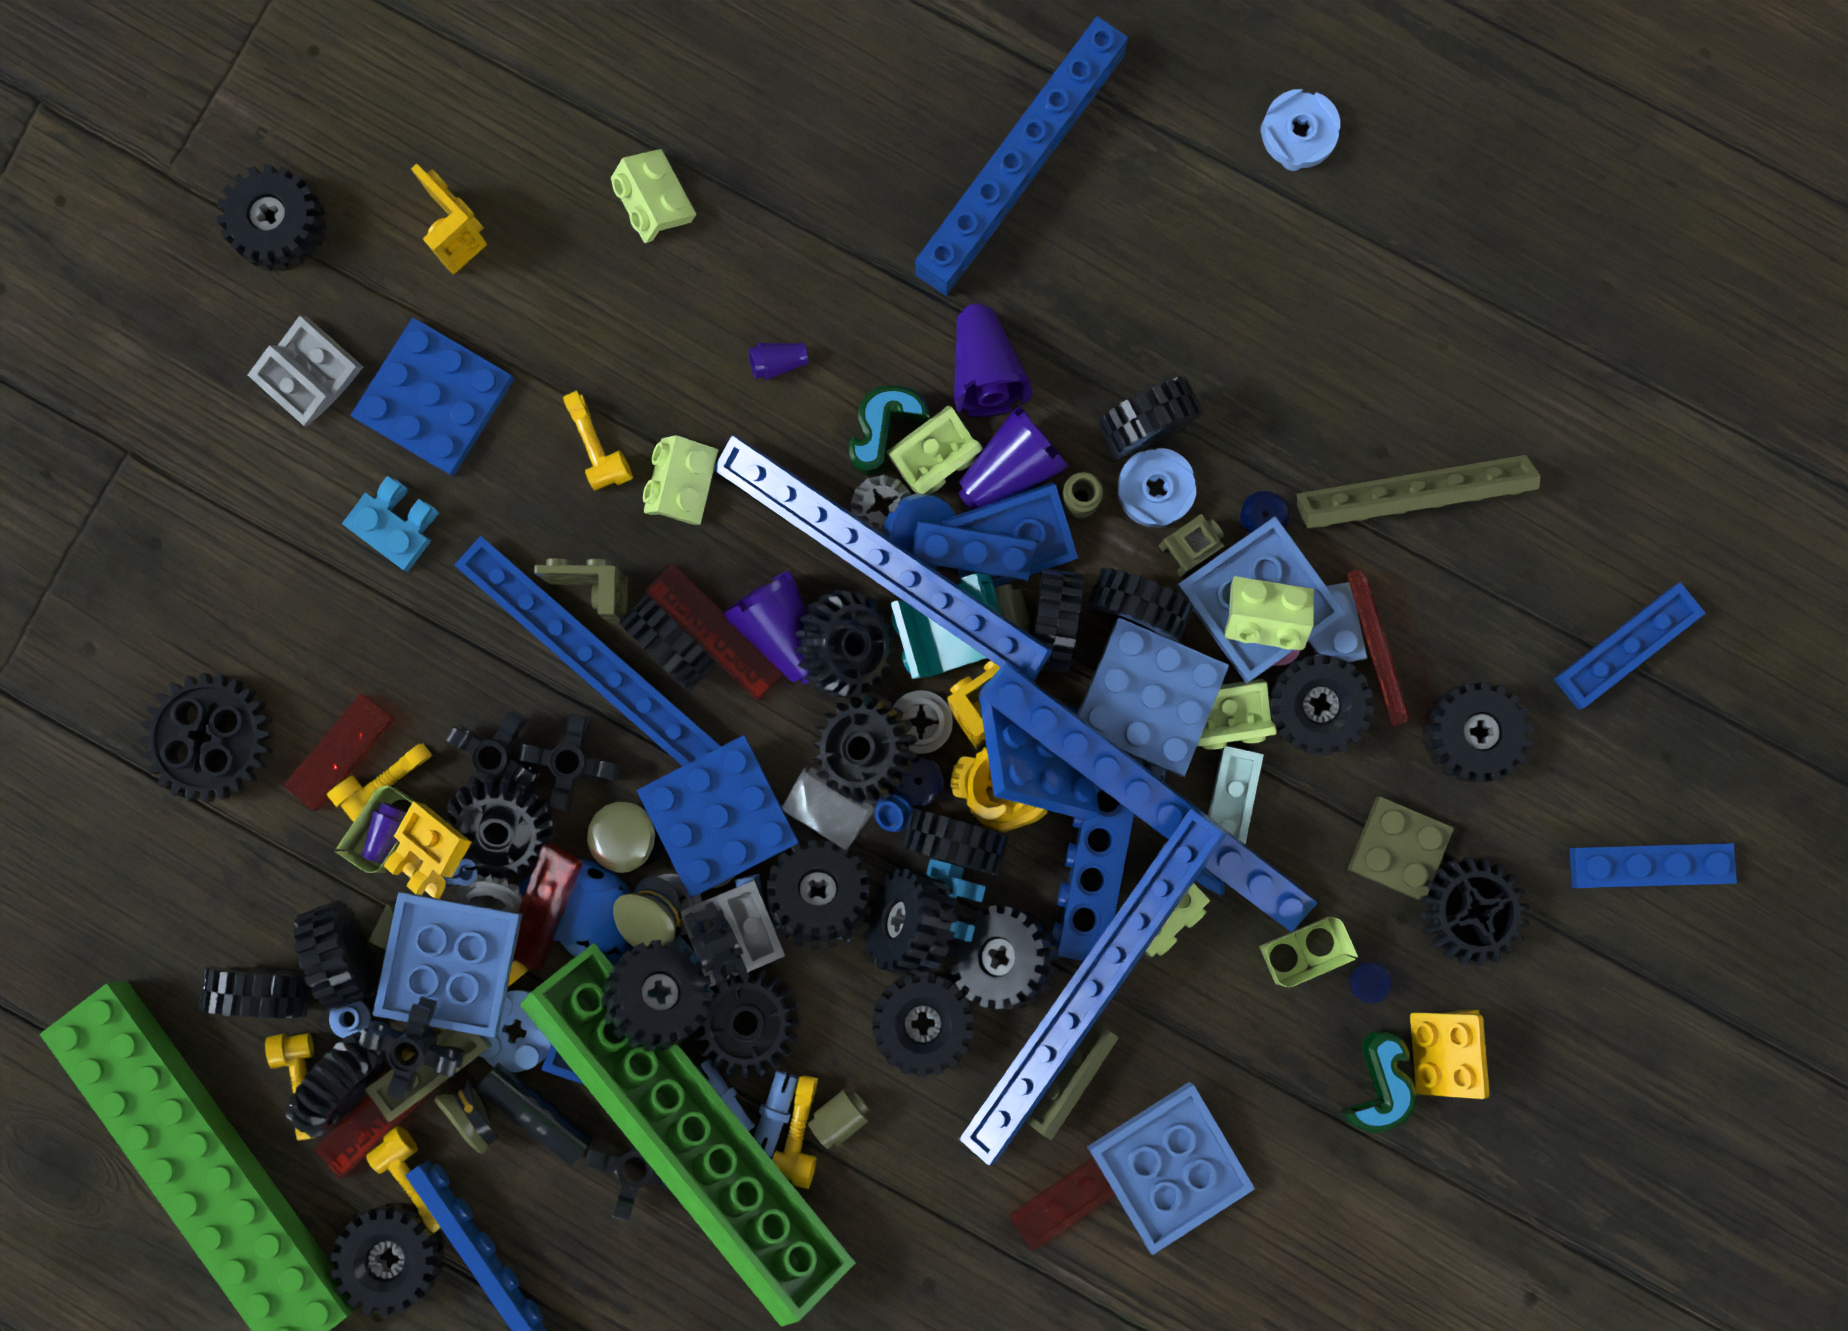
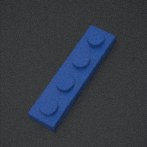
(1629, 646)
(1653, 865)

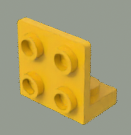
(457, 236)
(965, 704)

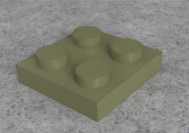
(1400, 848)

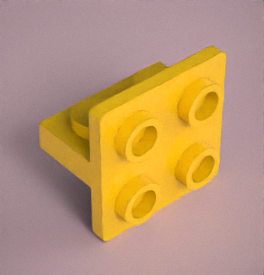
(1450, 1054)

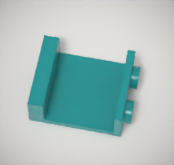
(929, 646)

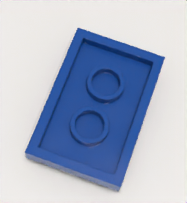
(1029, 515)

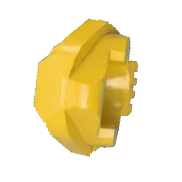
(973, 782)

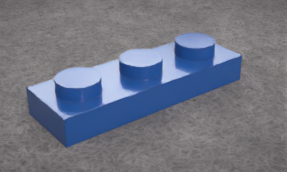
(973, 550)

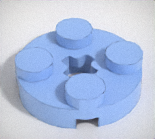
(1294, 150)
(1157, 510)
(526, 1050)

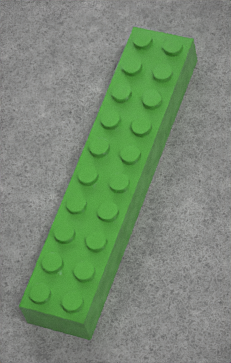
(692, 1145)
(196, 1164)

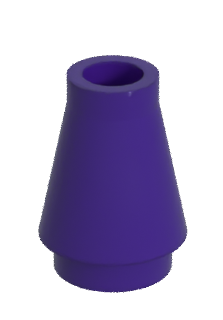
(774, 359)
(381, 832)

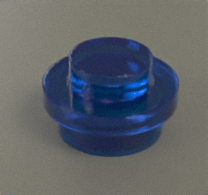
(1370, 982)

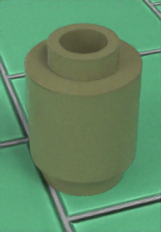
(1087, 485)
(1013, 606)
(839, 1118)

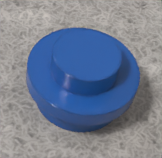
(893, 812)

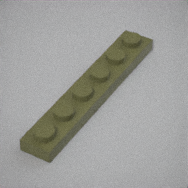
(1417, 491)

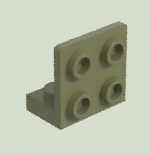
(608, 582)

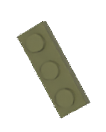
(426, 1077)
(1072, 1081)

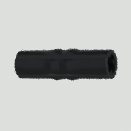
(534, 1114)

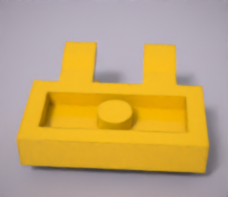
(427, 839)

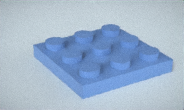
(1263, 556)
(1152, 696)
(450, 956)
(1171, 1167)

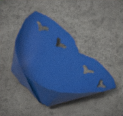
(591, 912)

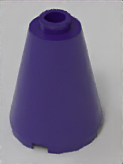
(986, 365)
(1011, 462)
(769, 621)

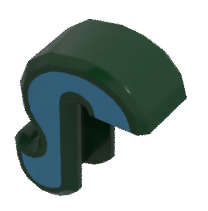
(874, 421)
(1392, 1086)

